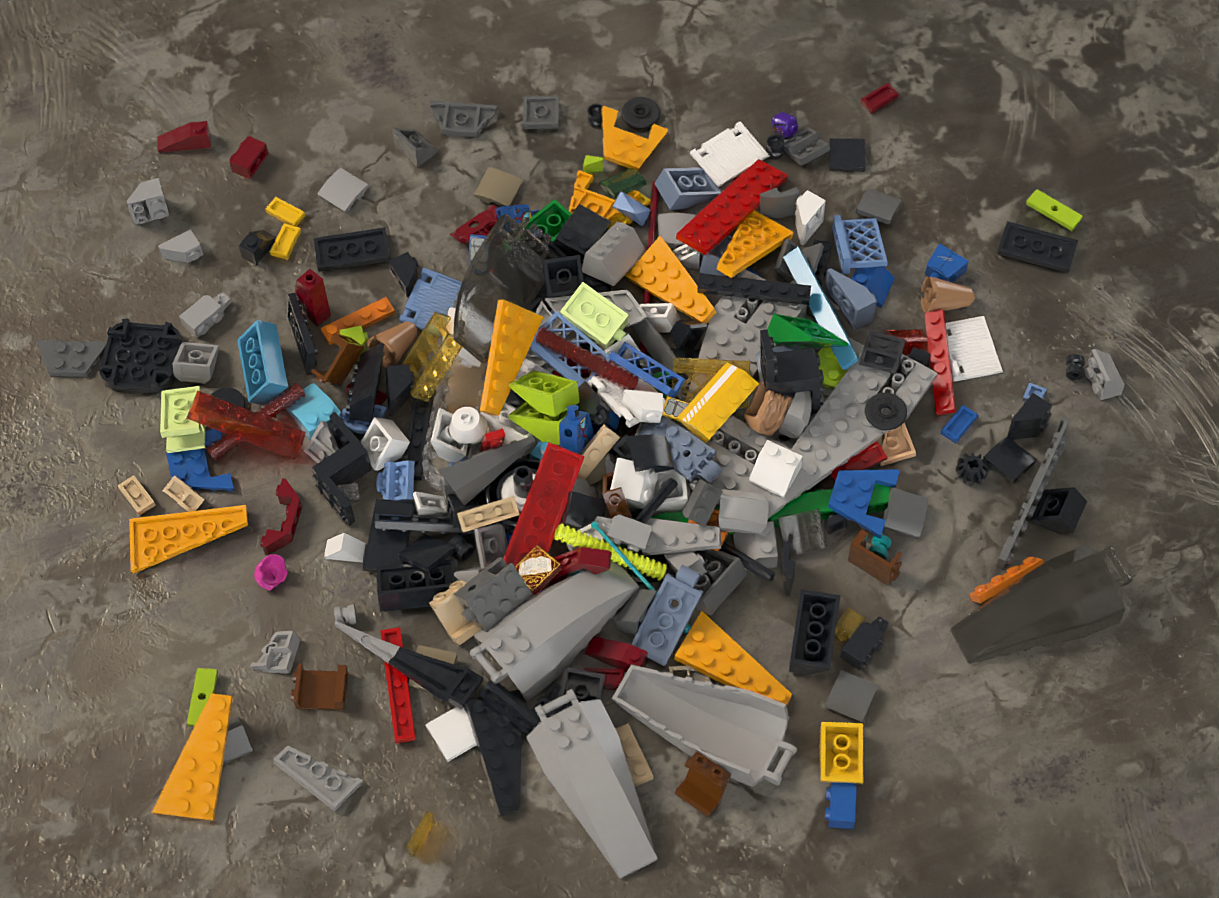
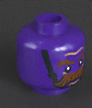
(784, 124)

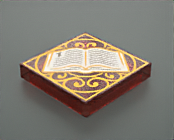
(538, 569)

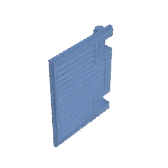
(430, 298)

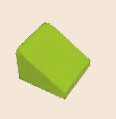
(593, 164)

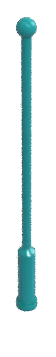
(595, 525)

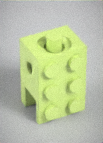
(595, 316)
(180, 432)

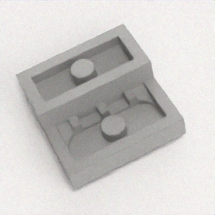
(343, 189)
(670, 224)

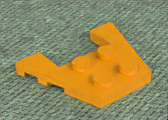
(625, 147)
(595, 202)

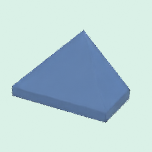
(631, 208)

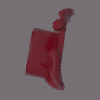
(486, 222)

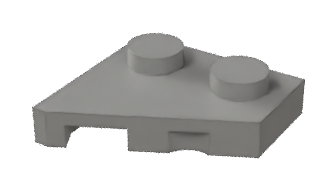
(322, 443)

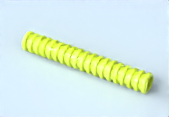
(642, 564)

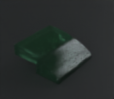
(624, 181)

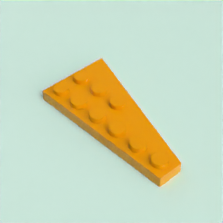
(751, 242)
(668, 280)
(510, 343)
(168, 535)
(722, 659)
(197, 774)

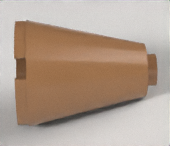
(945, 295)
(395, 341)

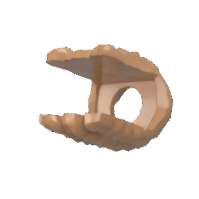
(767, 411)

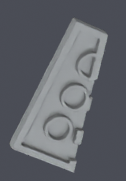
(680, 537)
(317, 777)

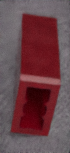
(313, 296)

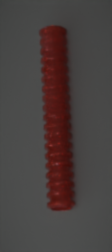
(586, 358)
(270, 411)

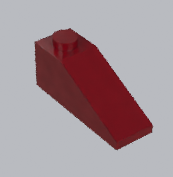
(186, 137)
(617, 653)

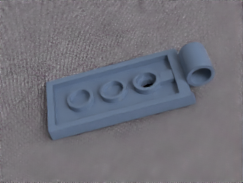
(683, 442)
(666, 623)

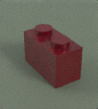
(248, 157)

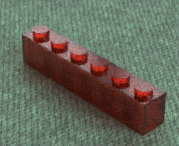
(246, 425)

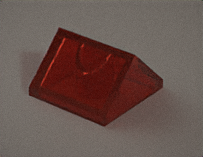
(914, 338)

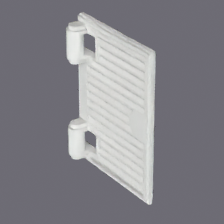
(729, 154)
(972, 349)
(613, 395)

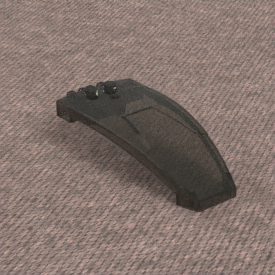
(503, 268)

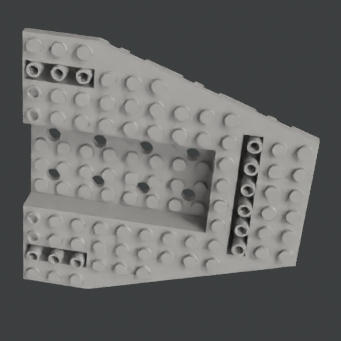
(831, 434)

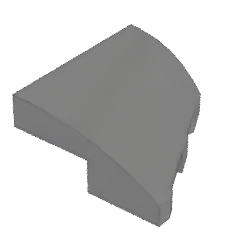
(279, 653)

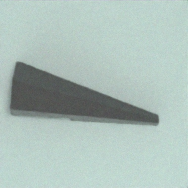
(475, 474)

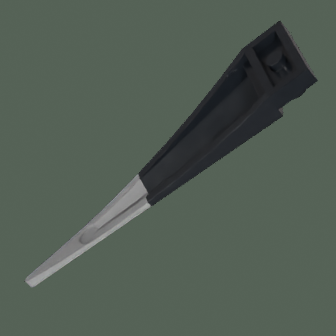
(440, 678)

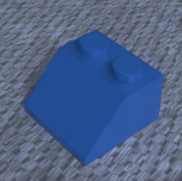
(876, 280)

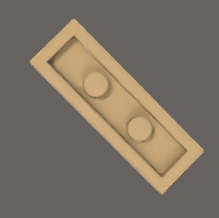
(596, 450)
(488, 514)
(637, 763)

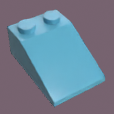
(313, 409)

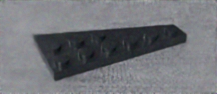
(499, 751)

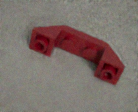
(276, 539)
(591, 559)

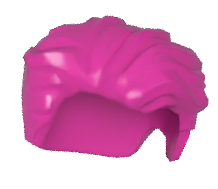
(270, 571)

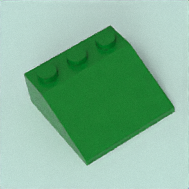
(801, 332)

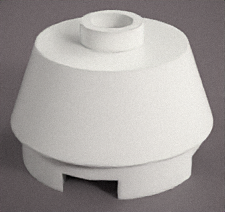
(468, 426)

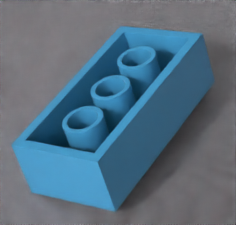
(262, 362)

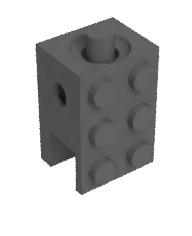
(492, 594)

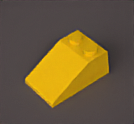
(841, 752)

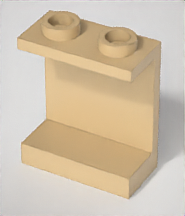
(449, 613)

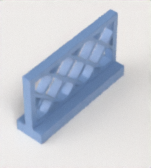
(845, 244)
(554, 360)

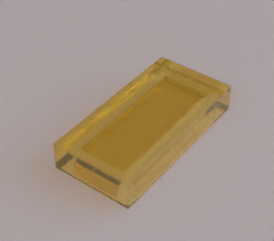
(420, 834)

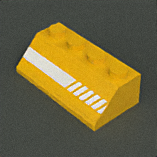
(717, 401)

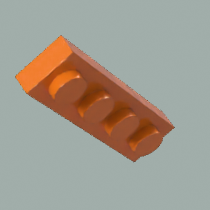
(365, 316)
(1000, 582)

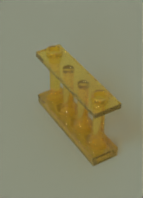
(441, 361)

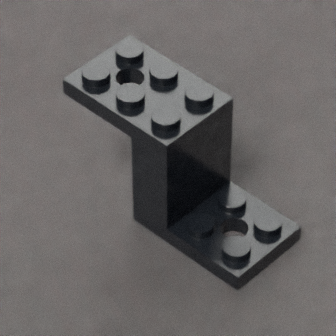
(791, 371)
(341, 469)

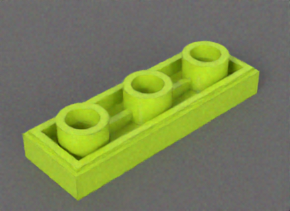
(1054, 210)
(203, 687)

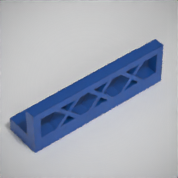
(641, 373)

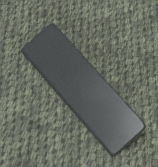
(655, 344)

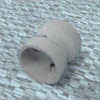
(346, 614)

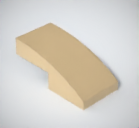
(183, 494)

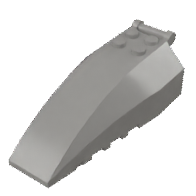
(552, 628)
(722, 723)
(592, 776)

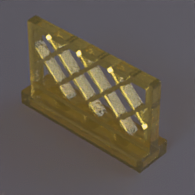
(706, 367)

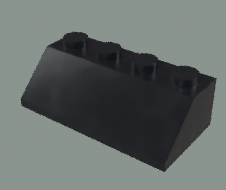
(365, 384)
(412, 587)
(814, 632)

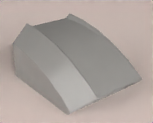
(195, 362)
(797, 415)
(743, 512)

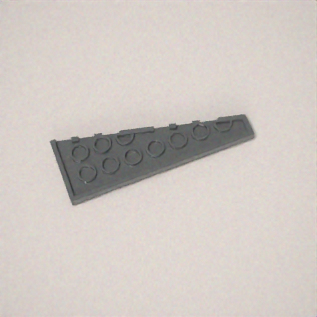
(1035, 493)

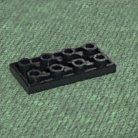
(385, 546)

